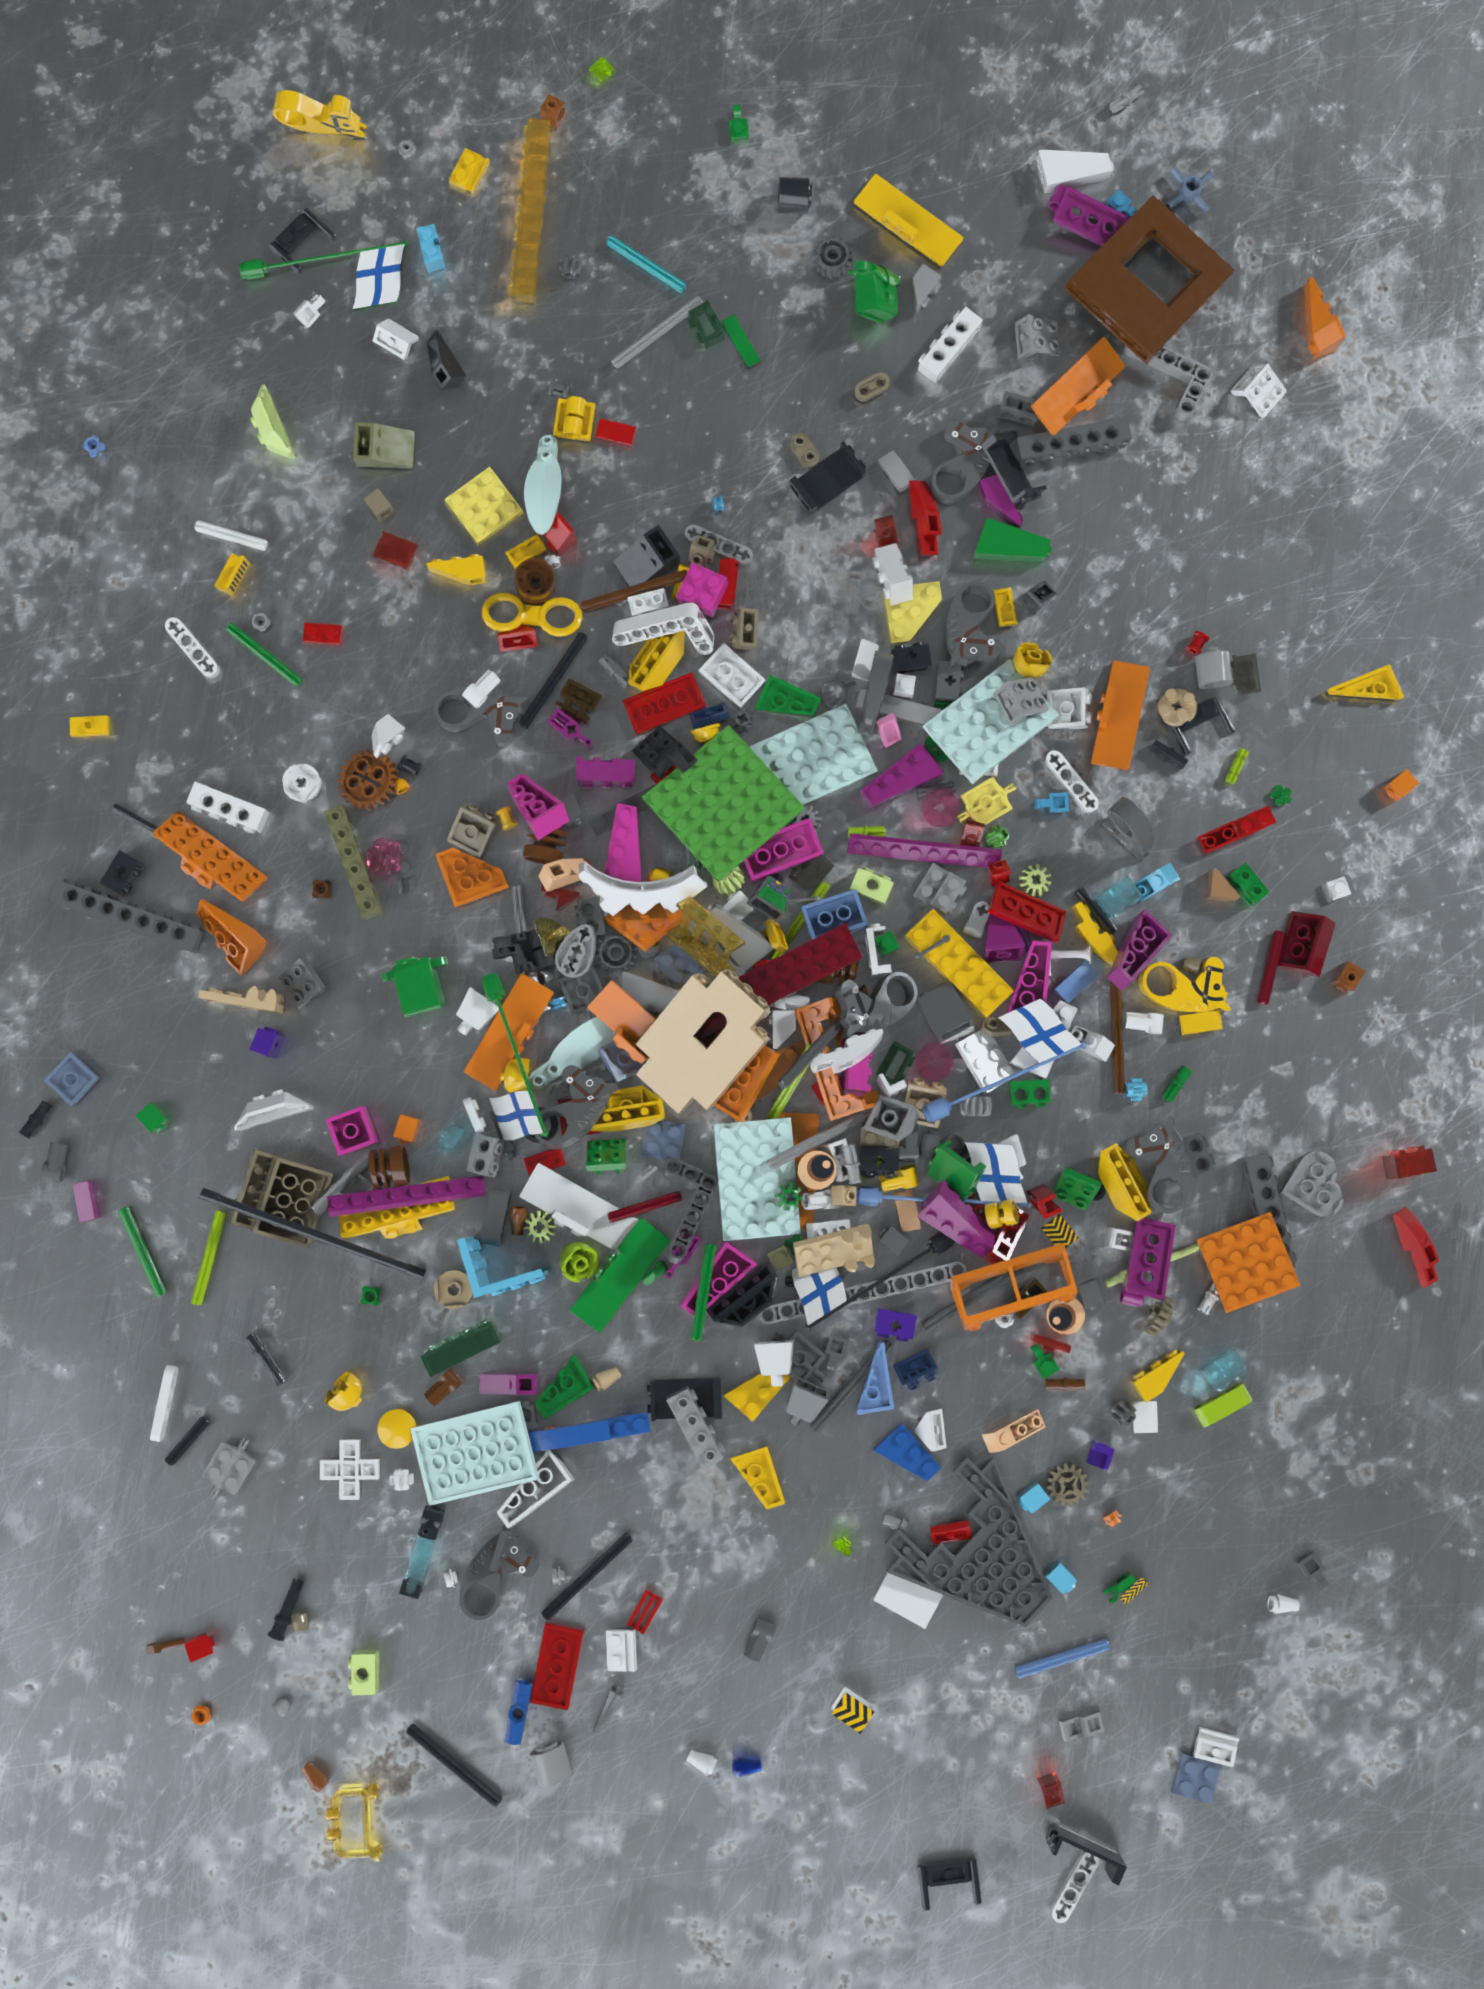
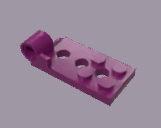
(1066, 198)
(1134, 1285)

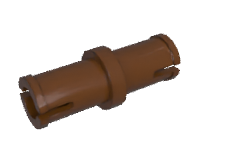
(1065, 1384)

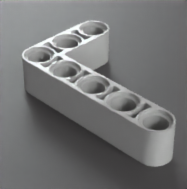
(1190, 377)

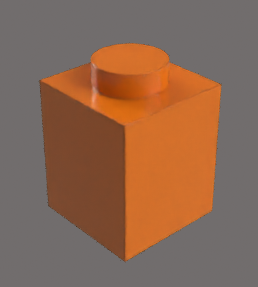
(1401, 785)
(406, 1129)

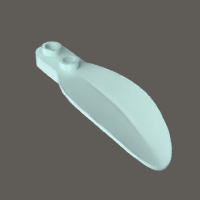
(543, 485)
(576, 1049)

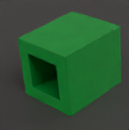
(886, 944)
(153, 1118)

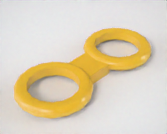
(532, 614)

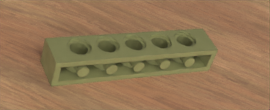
(353, 862)

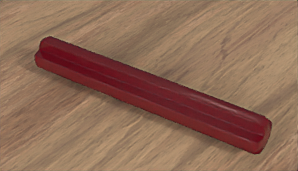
(1271, 967)
(644, 1206)

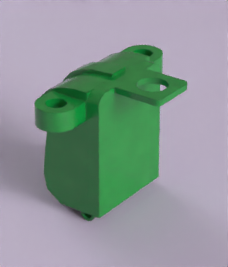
(875, 291)
(417, 984)

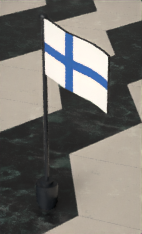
(825, 1293)

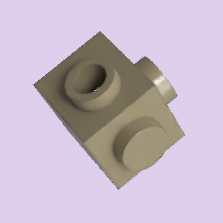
(701, 551)

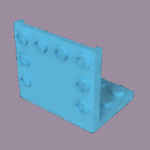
(477, 1276)

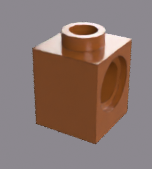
(553, 110)

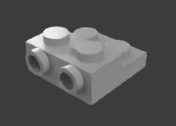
(940, 889)

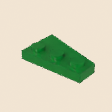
(786, 698)
(565, 1389)

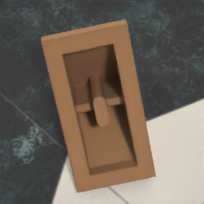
(1220, 888)

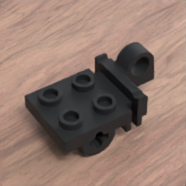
(662, 751)
(525, 951)

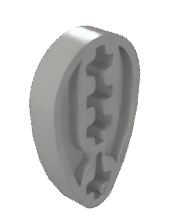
(565, 950)

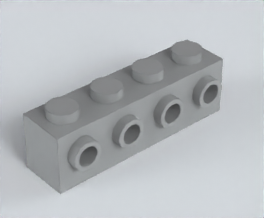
(695, 1428)

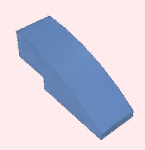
(1079, 979)

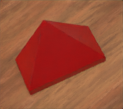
(516, 639)

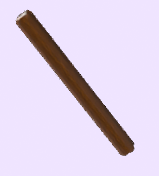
(622, 594)
(1117, 1039)

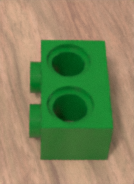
(1247, 884)
(1029, 1088)

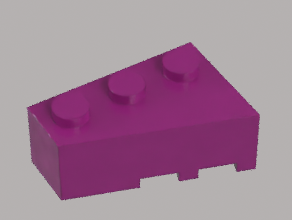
(605, 773)

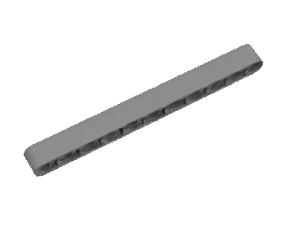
(891, 1289)

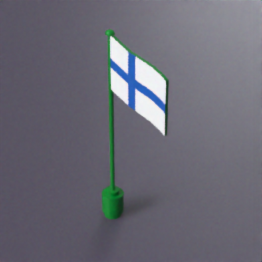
(376, 278)
(517, 1111)

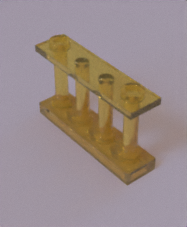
(695, 947)

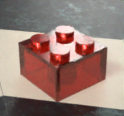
(1408, 1163)

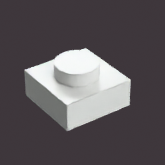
(1338, 888)

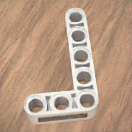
(665, 622)

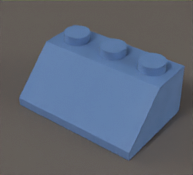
(833, 912)

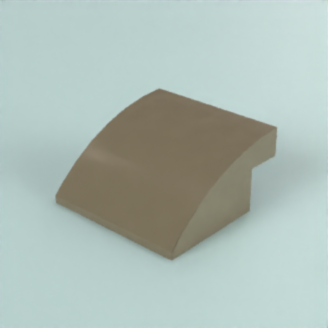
(283, 1190)

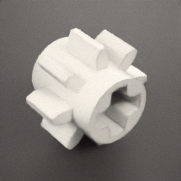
(401, 1479)

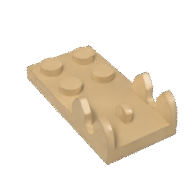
(254, 999)
(835, 1250)

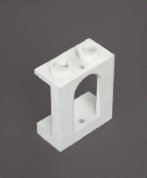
(874, 969)

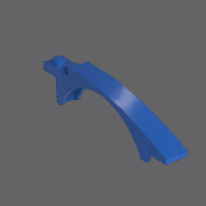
(590, 1432)

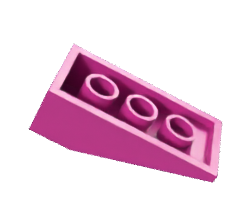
(784, 850)

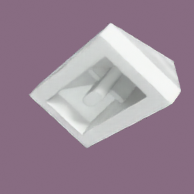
(932, 1430)

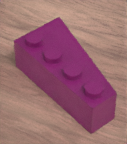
(908, 773)
(1139, 947)
(956, 1220)

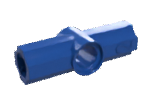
(515, 1723)

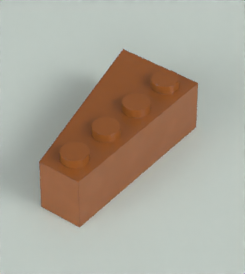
(786, 1059)

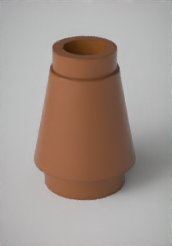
(517, 1219)
(315, 1778)

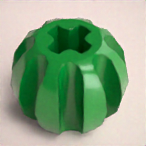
(793, 1192)

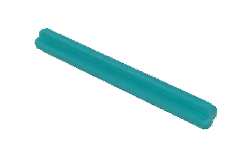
(646, 263)

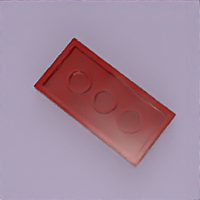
(664, 703)
(1027, 912)
(556, 1666)

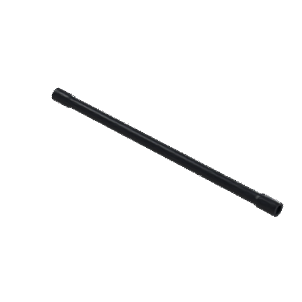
(217, 1199)

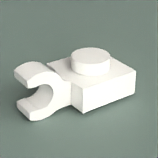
(307, 311)

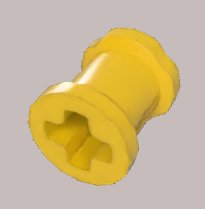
(506, 818)

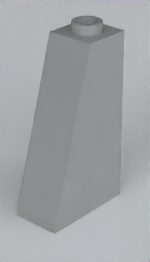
(755, 945)
(647, 993)

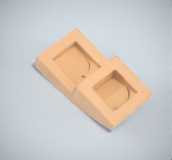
(907, 1212)

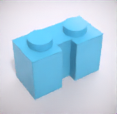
(431, 248)

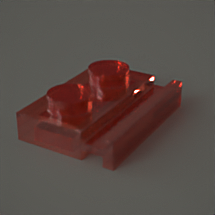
(395, 551)

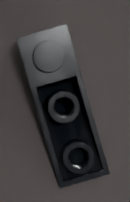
(443, 363)

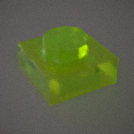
(602, 70)
(842, 1545)

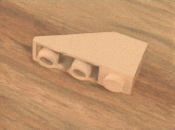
(561, 873)
(1013, 1431)

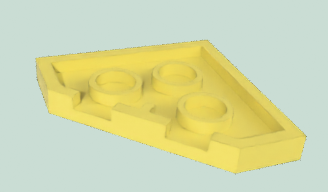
(908, 617)

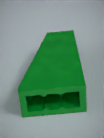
(1010, 543)

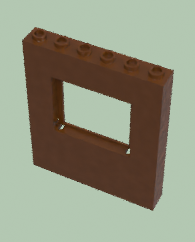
(1126, 303)

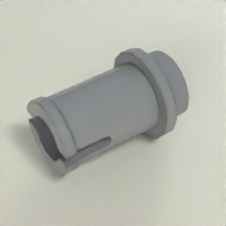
(894, 1523)

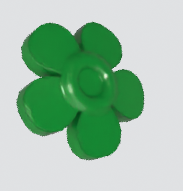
(1281, 795)

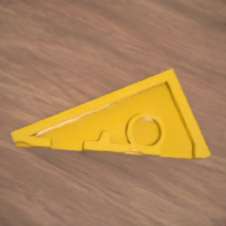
(1375, 684)

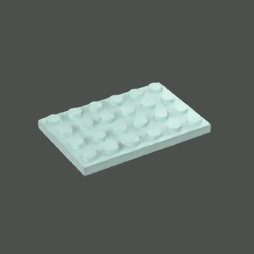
(976, 730)
(818, 755)
(748, 1182)
(474, 1453)

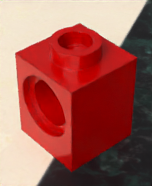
(199, 1647)

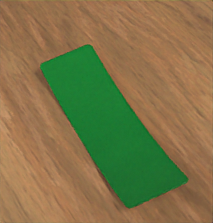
(740, 341)

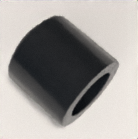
(794, 195)

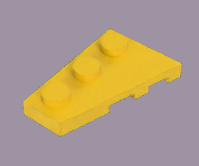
(754, 1394)
(760, 1474)

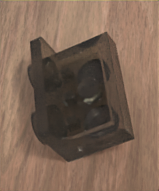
(1246, 674)
(811, 873)

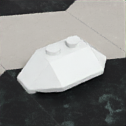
(270, 1109)

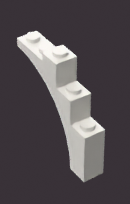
(642, 895)

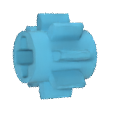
(1136, 1089)

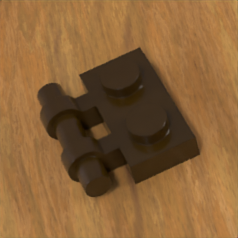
(581, 696)

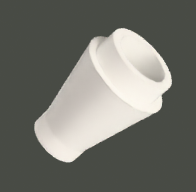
(1282, 1604)
(704, 1762)

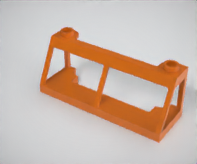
(835, 1101)
(1048, 1255)

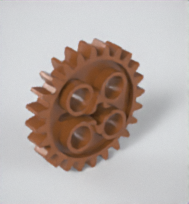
(359, 795)

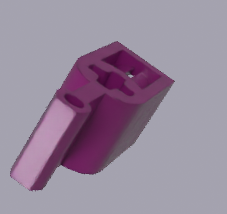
(568, 723)
(696, 1240)

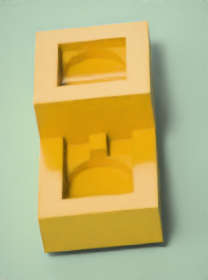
(1200, 1022)

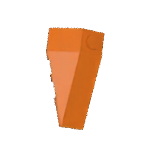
(1323, 329)
(239, 941)

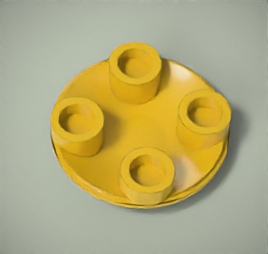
(395, 1428)

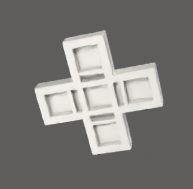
(349, 1469)

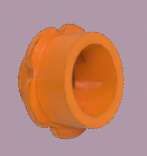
(1113, 1518)
(195, 1715)

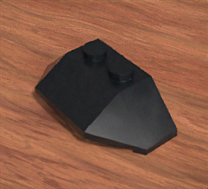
(746, 1298)

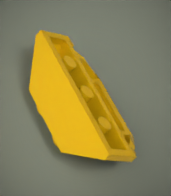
(656, 661)
(630, 1110)
(1124, 1182)

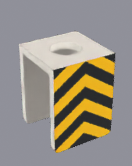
(852, 1709)

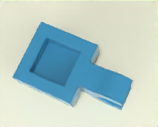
(1121, 203)
(1056, 803)

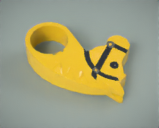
(311, 116)
(1199, 995)

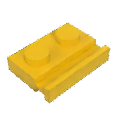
(469, 171)

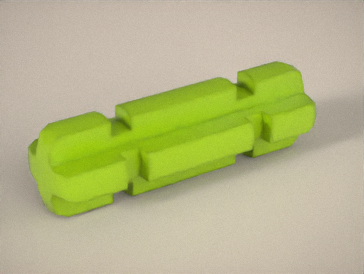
(1236, 766)

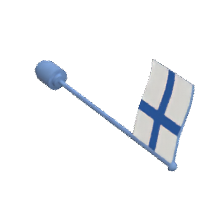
(1039, 1034)
(997, 1183)

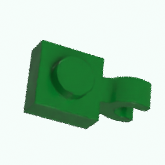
(738, 127)
(1044, 1363)
(1121, 1584)

